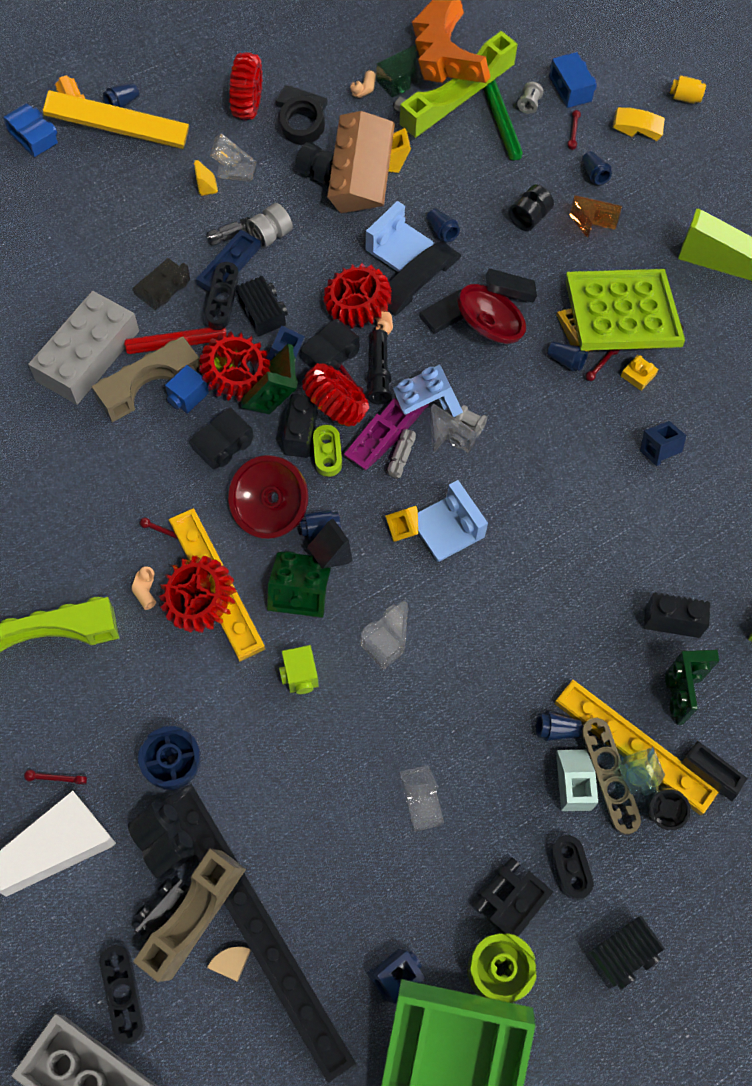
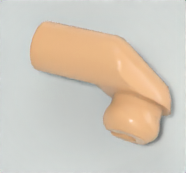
(367, 87)
(385, 322)
(142, 585)

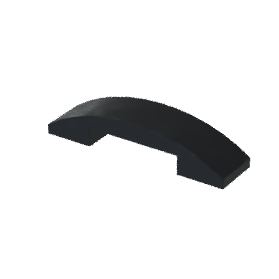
(418, 273)

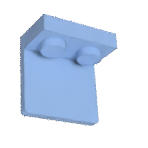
(394, 240)
(426, 388)
(451, 523)

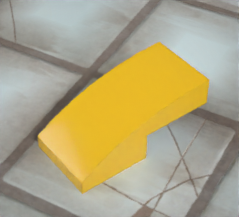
(635, 120)

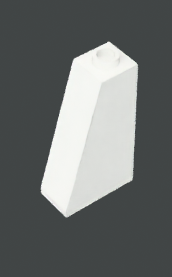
(52, 844)

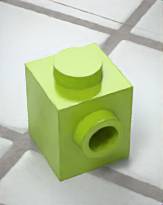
(299, 670)

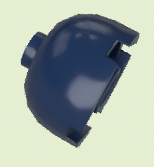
(169, 758)

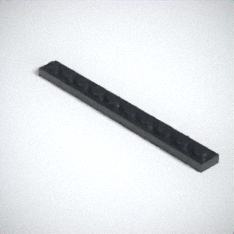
(267, 944)

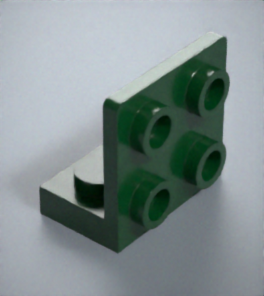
(274, 385)
(297, 585)
(681, 676)

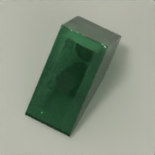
(397, 71)

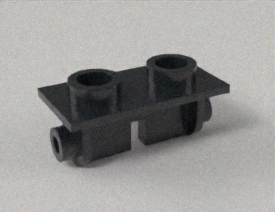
(152, 916)

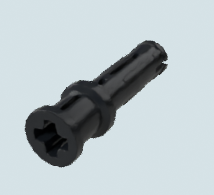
(379, 376)

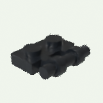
(521, 904)

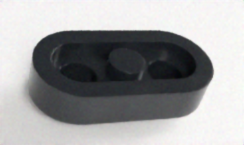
(572, 868)

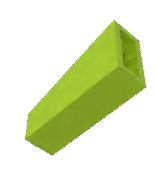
(717, 246)

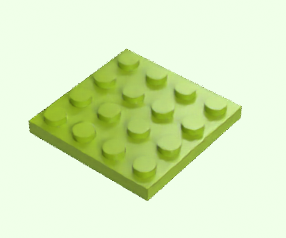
(624, 309)

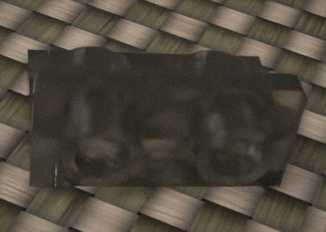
(162, 283)

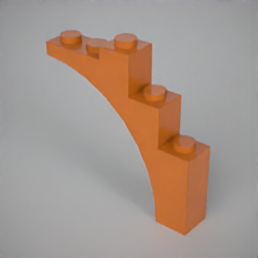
(437, 53)

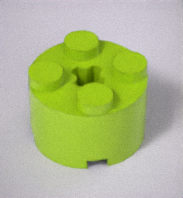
(519, 962)

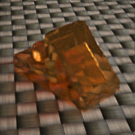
(595, 212)

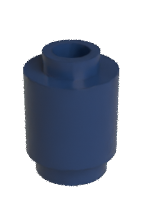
(316, 521)

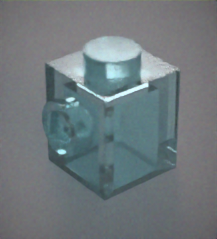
(642, 772)

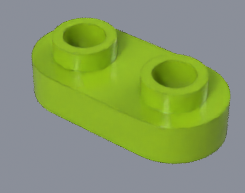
(327, 452)

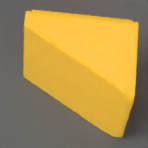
(205, 179)
(403, 523)

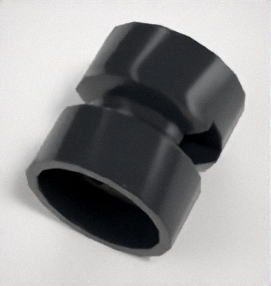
(314, 162)
(531, 208)
(668, 808)

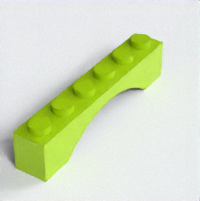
(428, 107)
(87, 622)

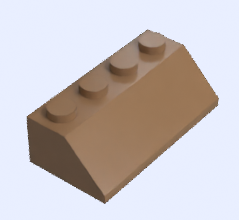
(360, 162)

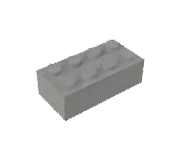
(84, 347)
(74, 1058)

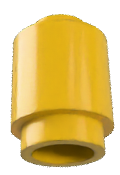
(688, 89)

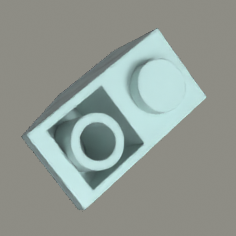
(576, 780)

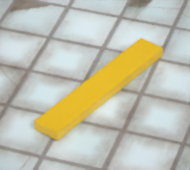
(115, 119)
(238, 624)
(629, 740)

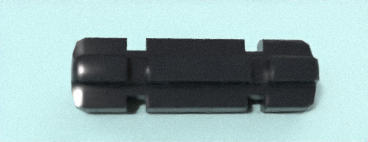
(226, 232)

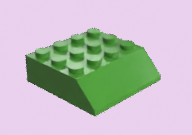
(457, 1039)

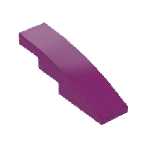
(381, 434)

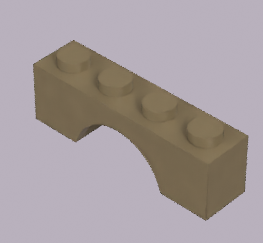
(118, 391)
(177, 937)

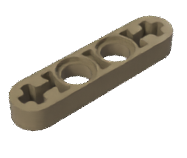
(611, 775)

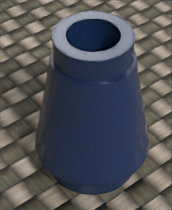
(120, 95)
(596, 168)
(443, 225)
(568, 355)
(555, 726)

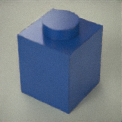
(186, 389)

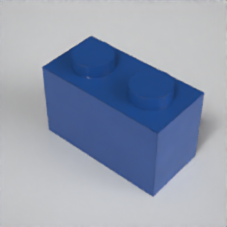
(572, 79)

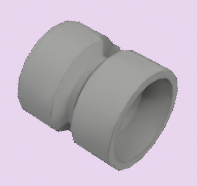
(269, 225)

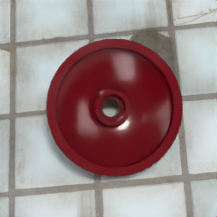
(491, 314)
(252, 497)

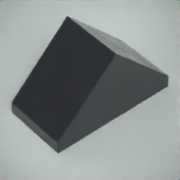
(331, 546)

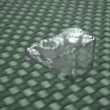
(387, 637)

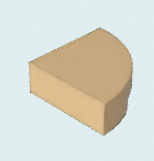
(230, 962)

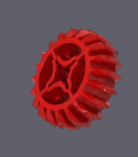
(245, 85)
(352, 298)
(235, 352)
(335, 394)
(194, 578)

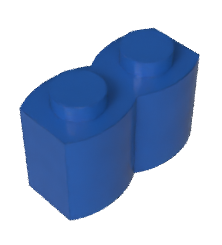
(30, 129)

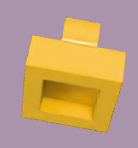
(639, 372)

